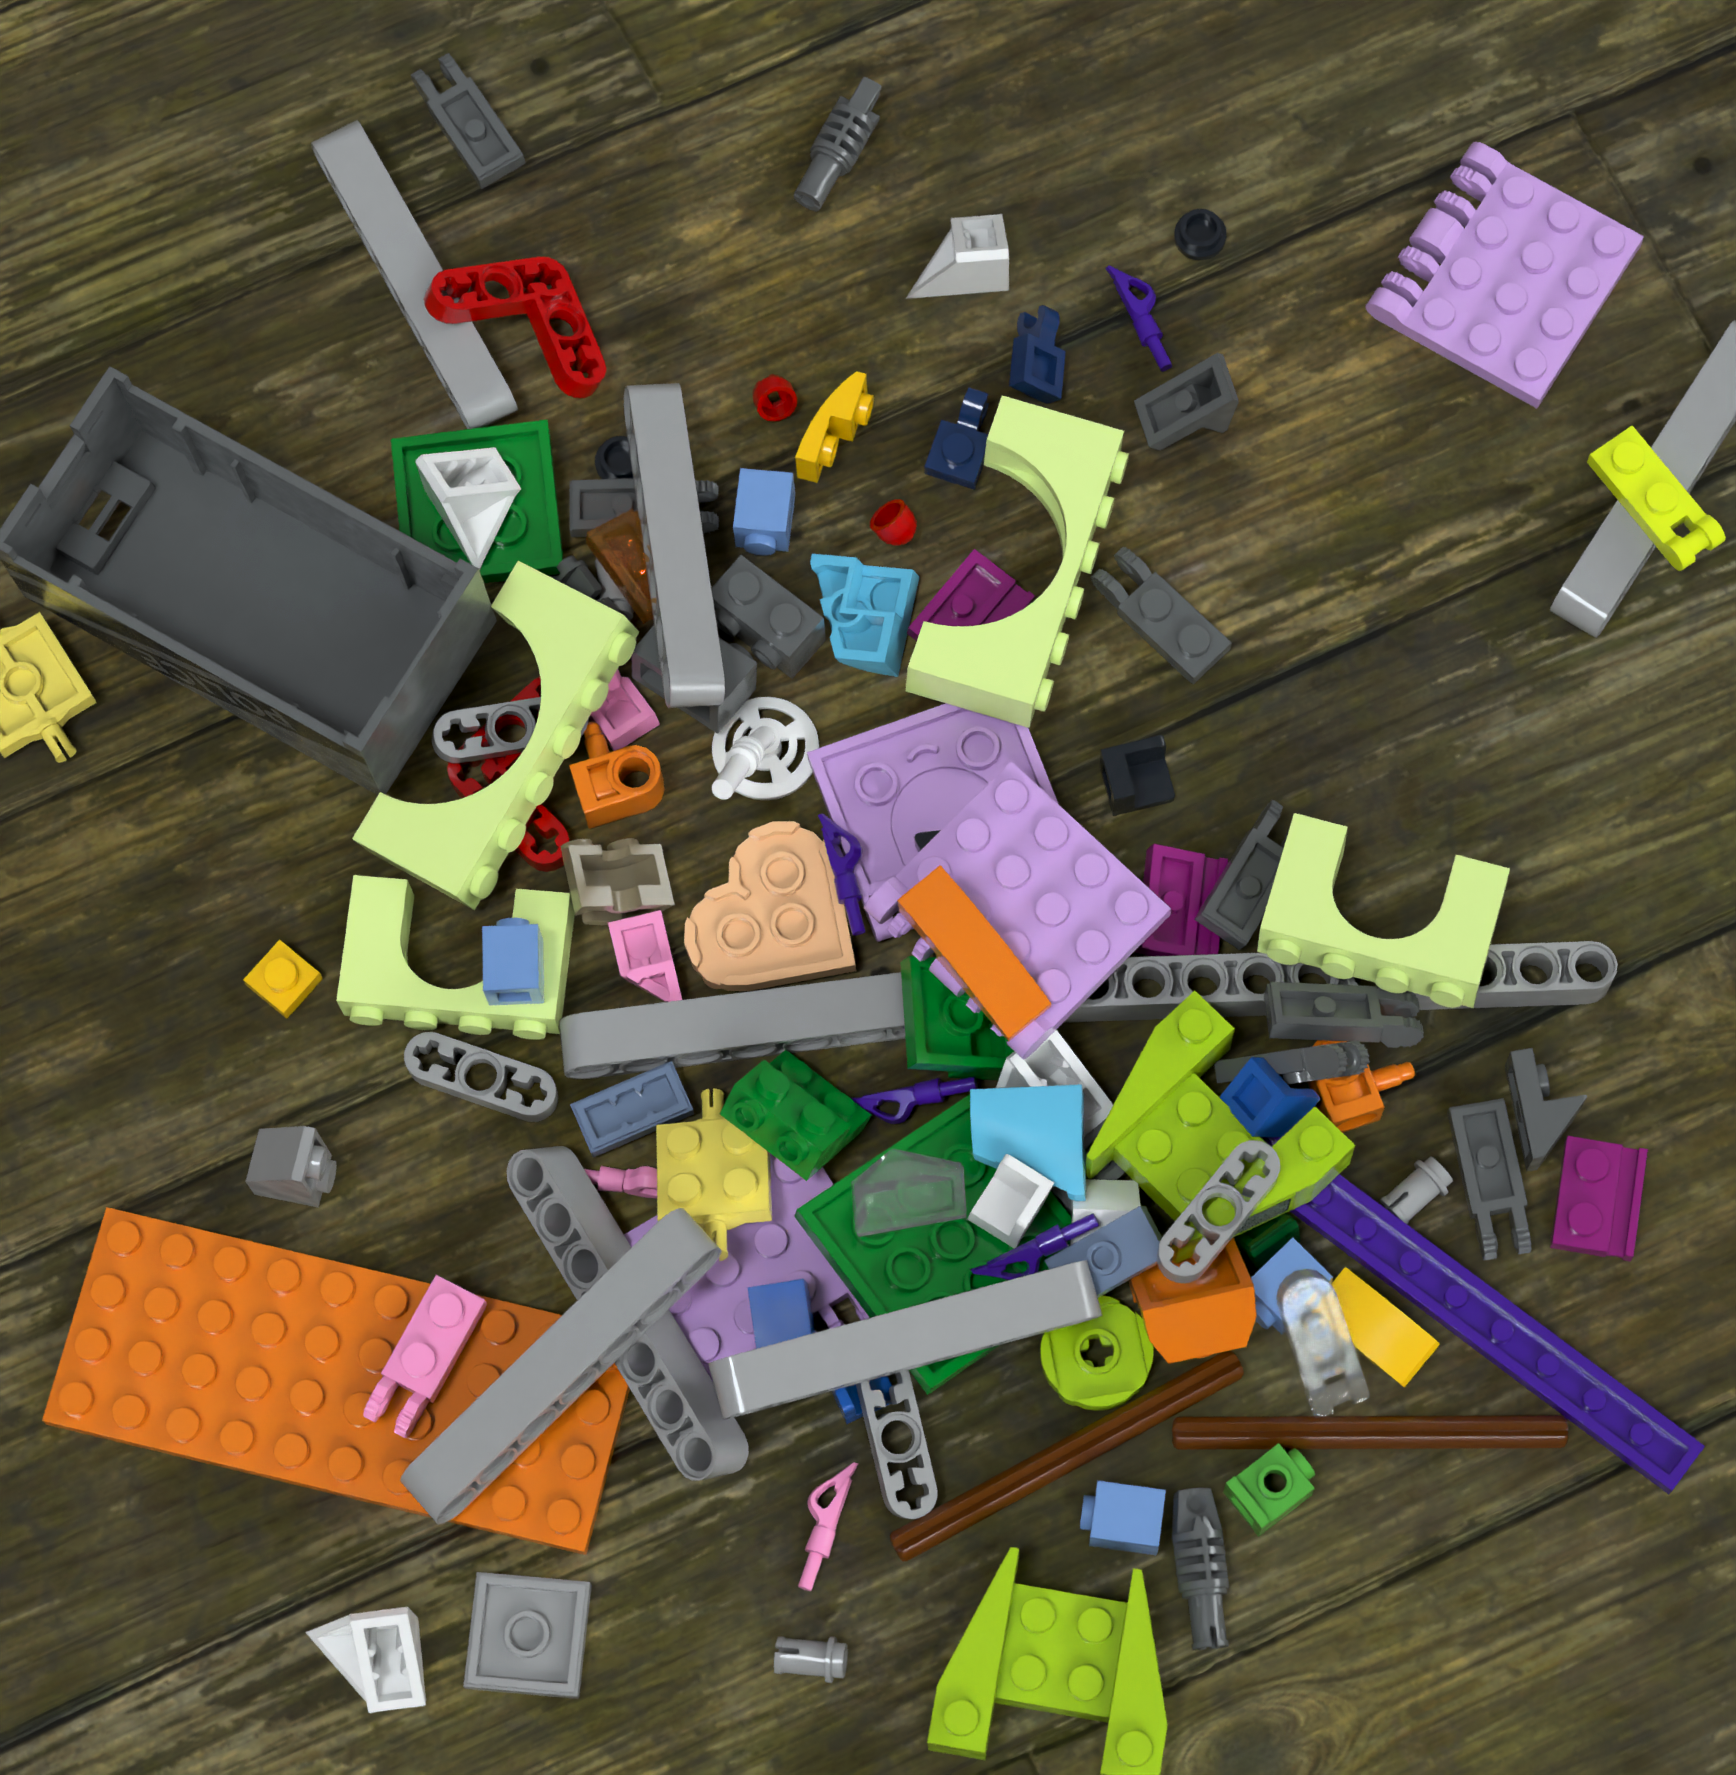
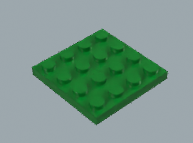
(923, 1261)

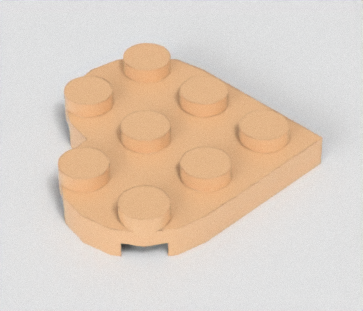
(773, 917)

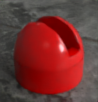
(780, 409)
(894, 523)

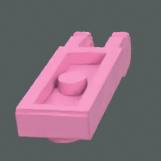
(426, 1352)

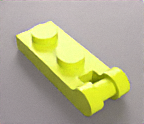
(1655, 498)

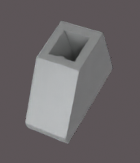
(291, 1165)

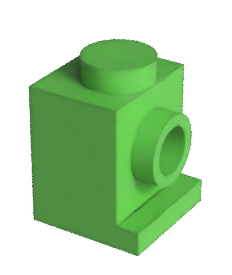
(1258, 1504)

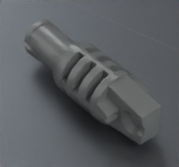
(839, 144)
(1201, 1565)

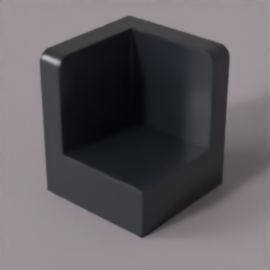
(1136, 775)

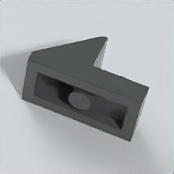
(1188, 402)
(1537, 1121)

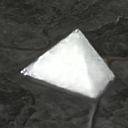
(907, 1192)

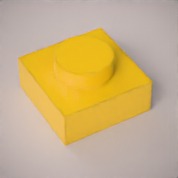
(283, 979)

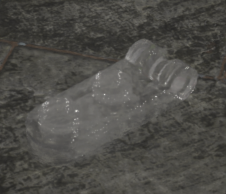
(1320, 1341)

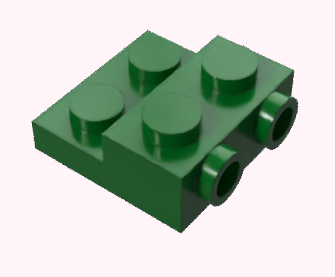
(944, 1031)
(794, 1113)

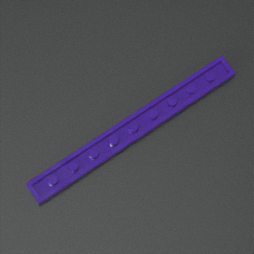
(1501, 1332)

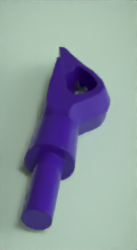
(1139, 311)
(843, 870)
(921, 1093)
(1032, 1251)

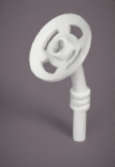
(762, 751)

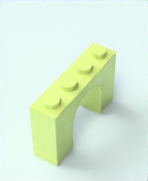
(1436, 962)
(381, 985)

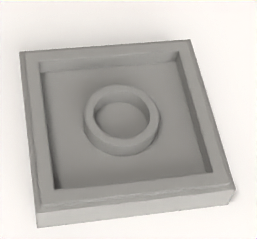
(527, 1635)

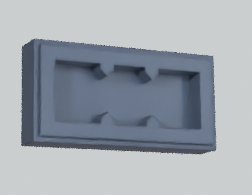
(632, 1109)
(1115, 1251)

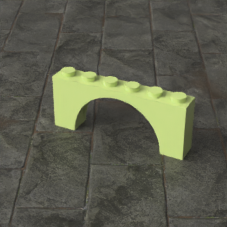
(1005, 663)
(466, 840)

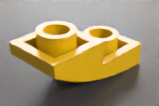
(834, 420)
(1382, 1330)

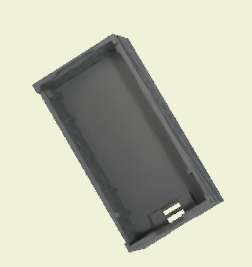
(248, 584)

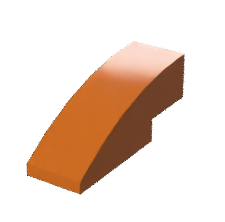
(973, 953)

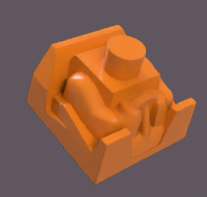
(1201, 1315)

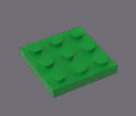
(532, 523)

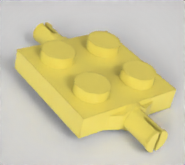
(37, 689)
(712, 1172)

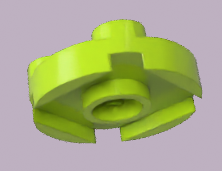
(1122, 1374)

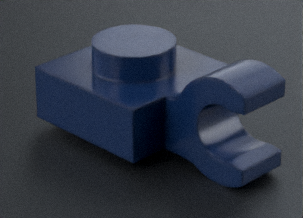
(1036, 361)
(960, 447)

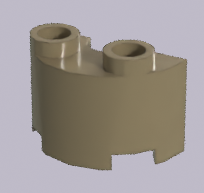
(615, 880)

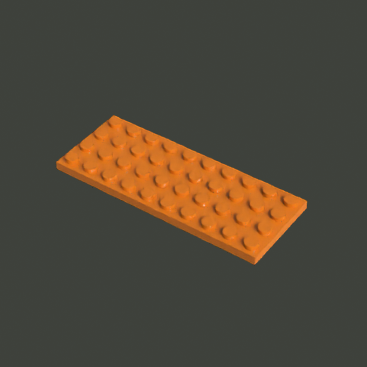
(269, 1367)

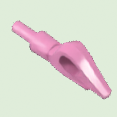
(635, 1182)
(826, 1519)

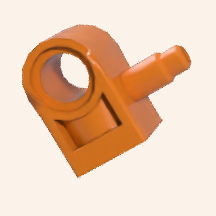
(601, 778)
(1356, 1098)

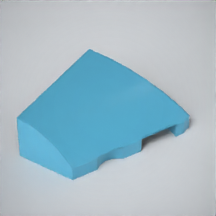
(866, 611)
(1037, 1128)

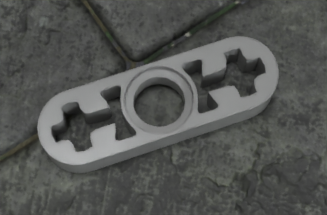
(468, 722)
(449, 1048)
(1256, 1189)
(918, 1476)

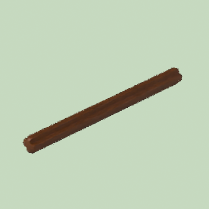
(1370, 1432)
(1066, 1455)

